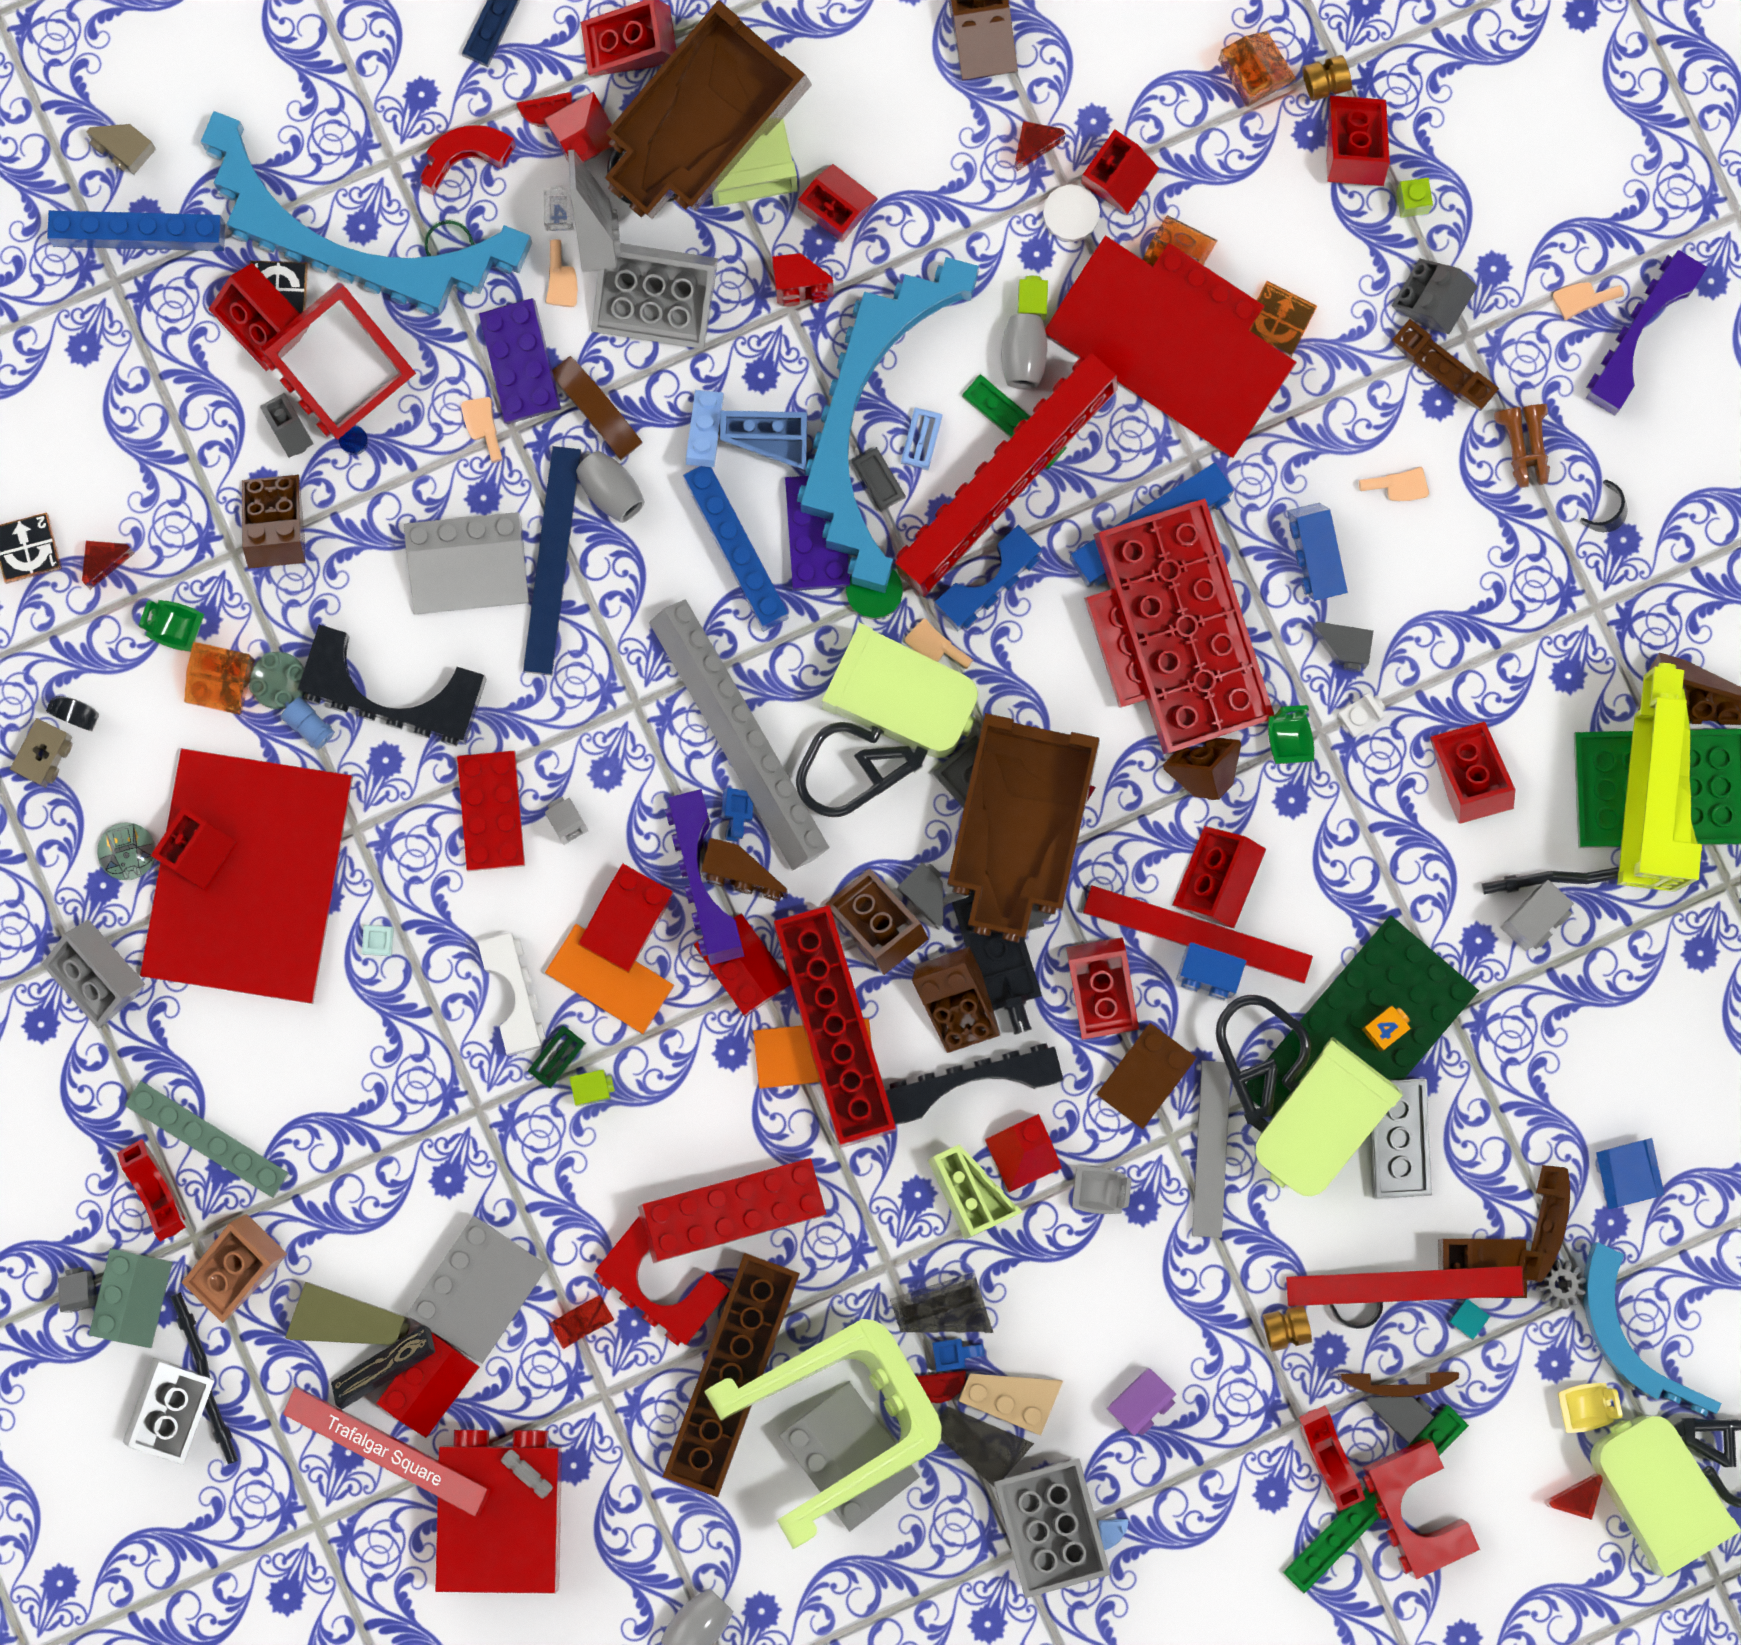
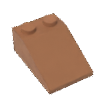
(234, 1267)

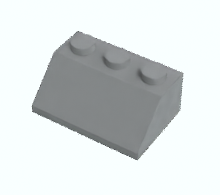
(92, 973)
(168, 1411)

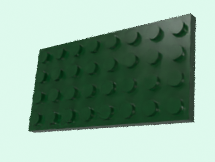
(1386, 972)

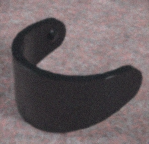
(1615, 522)
(73, 712)
(1373, 1320)

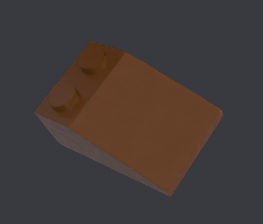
(877, 921)
(1146, 1075)

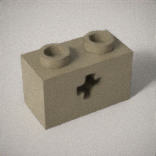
(42, 737)

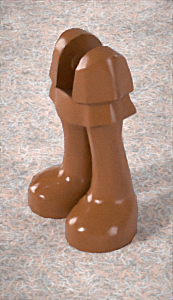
(1512, 421)

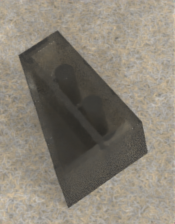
(943, 1307)
(982, 1445)

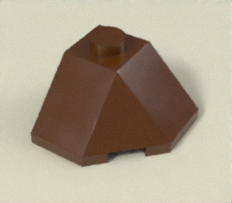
(1207, 769)

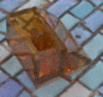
(1255, 67)
(218, 678)

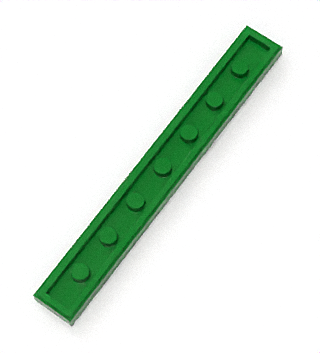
(1359, 1517)

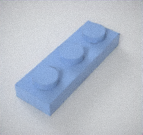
(704, 428)

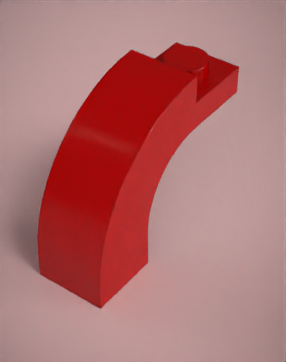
(461, 144)
(153, 1189)
(1330, 1458)

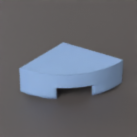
(1112, 1531)

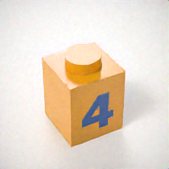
(1387, 1027)

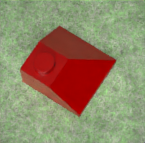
(581, 128)
(1023, 1153)

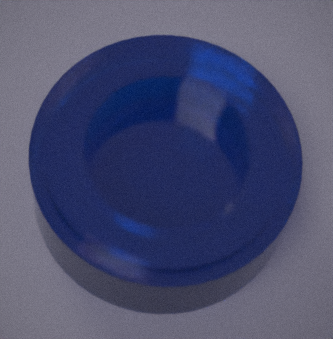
(354, 441)

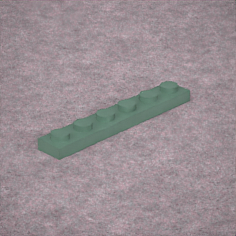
(207, 1139)

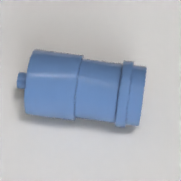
(307, 723)

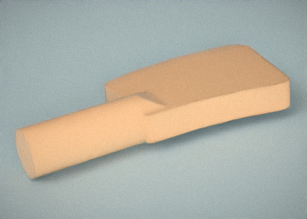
(562, 279)
(1582, 297)
(480, 424)
(1400, 487)
(932, 644)

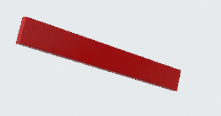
(1186, 929)
(1405, 1286)

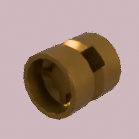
(1329, 77)
(1287, 1328)

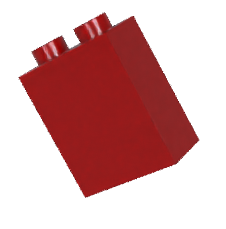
(517, 1534)

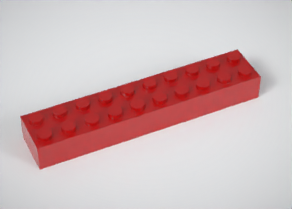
(1006, 474)

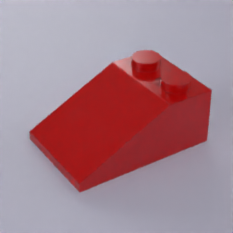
(629, 38)
(1357, 141)
(1473, 773)
(626, 918)
(1102, 988)

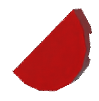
(538, 109)
(942, 1386)

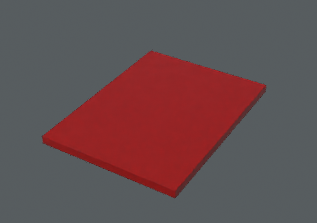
(270, 900)

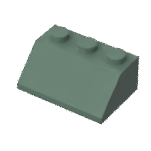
(130, 1298)

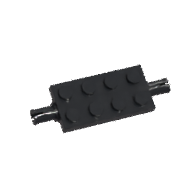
(1003, 965)

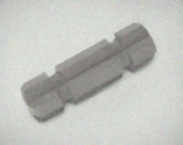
(526, 1473)

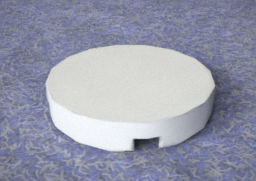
(1071, 213)

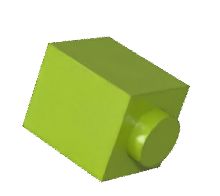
(1414, 197)
(1033, 296)
(591, 1087)

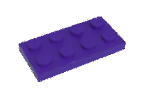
(520, 361)
(811, 562)

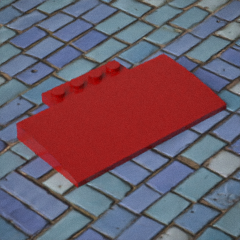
(1174, 339)
(1176, 628)

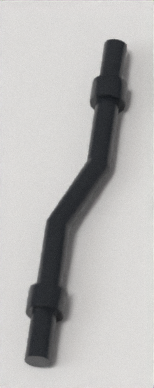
(1512, 883)
(186, 1323)

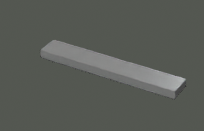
(1211, 1150)

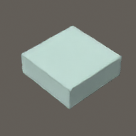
(377, 940)

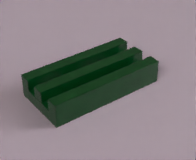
(542, 1077)

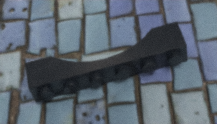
(1032, 1069)

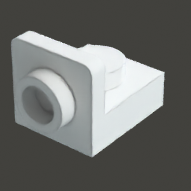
(1362, 714)

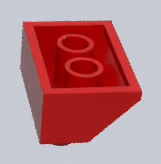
(244, 298)
(1219, 876)
(750, 978)
(428, 1388)

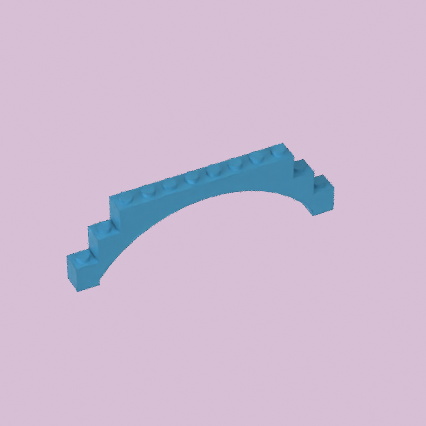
(412, 280)
(876, 329)

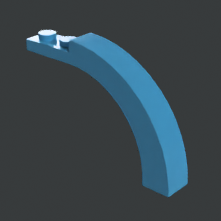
(1602, 1319)

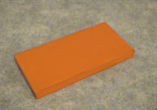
(627, 996)
(785, 1057)

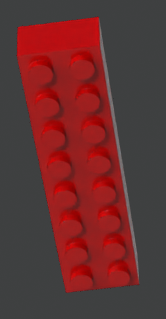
(834, 1026)

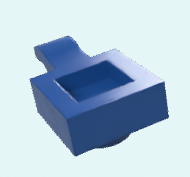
(738, 809)
(952, 1354)

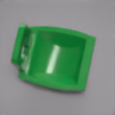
(171, 624)
(1291, 735)

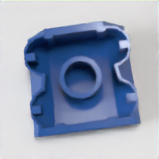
(1629, 1173)

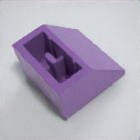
(1142, 1402)

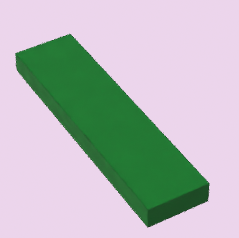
(997, 408)

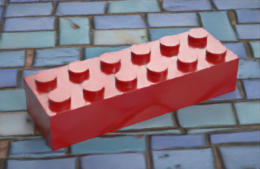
(732, 1210)

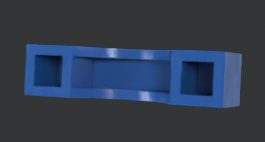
(962, 603)

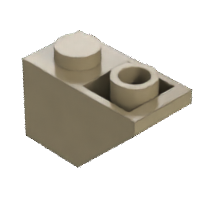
(124, 143)

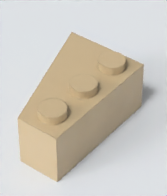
(1012, 1399)

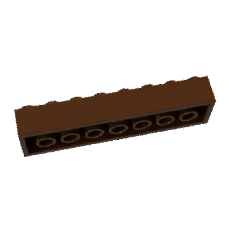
(736, 1352)

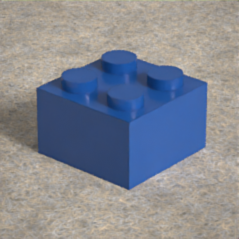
(1210, 971)

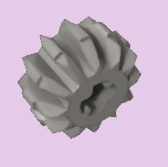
(1556, 1293)

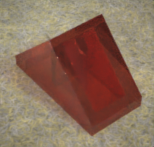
(1036, 141)
(102, 560)
(581, 1321)
(1579, 1498)

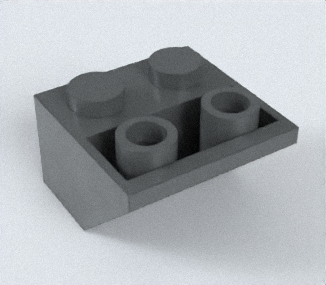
(1435, 295)

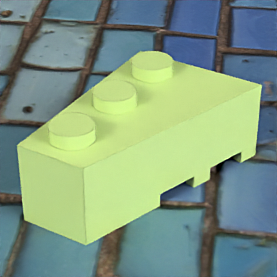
(970, 1193)

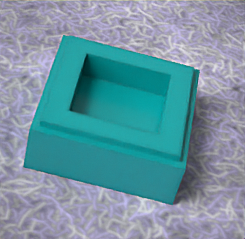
(1469, 1319)

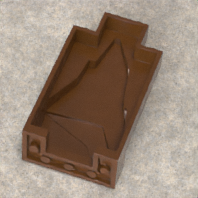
(701, 114)
(1021, 823)

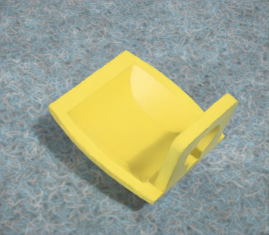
(1589, 1407)

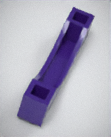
(1616, 380)
(718, 928)

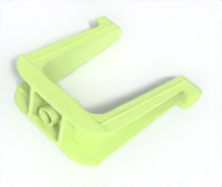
(890, 1373)

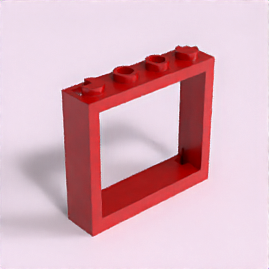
(291, 383)

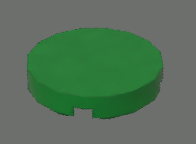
(875, 604)

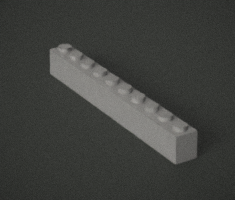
(739, 734)

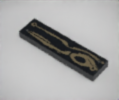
(383, 1367)

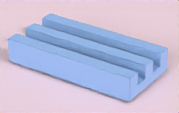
(916, 461)

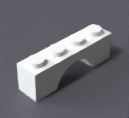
(520, 1030)

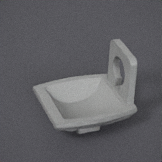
(1100, 1190)

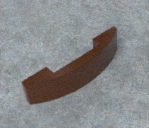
(1443, 367)
(596, 408)
(1551, 1223)
(1434, 1381)

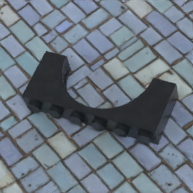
(445, 715)

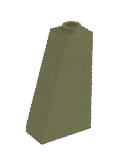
(340, 1318)

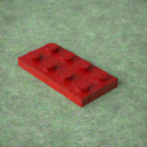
(491, 811)

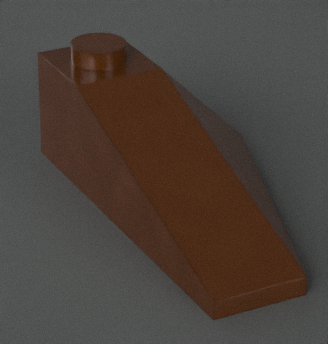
(1706, 693)

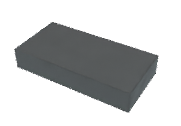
(878, 479)

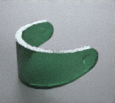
(442, 222)

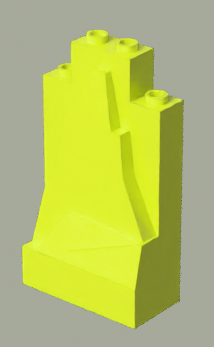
(1658, 832)

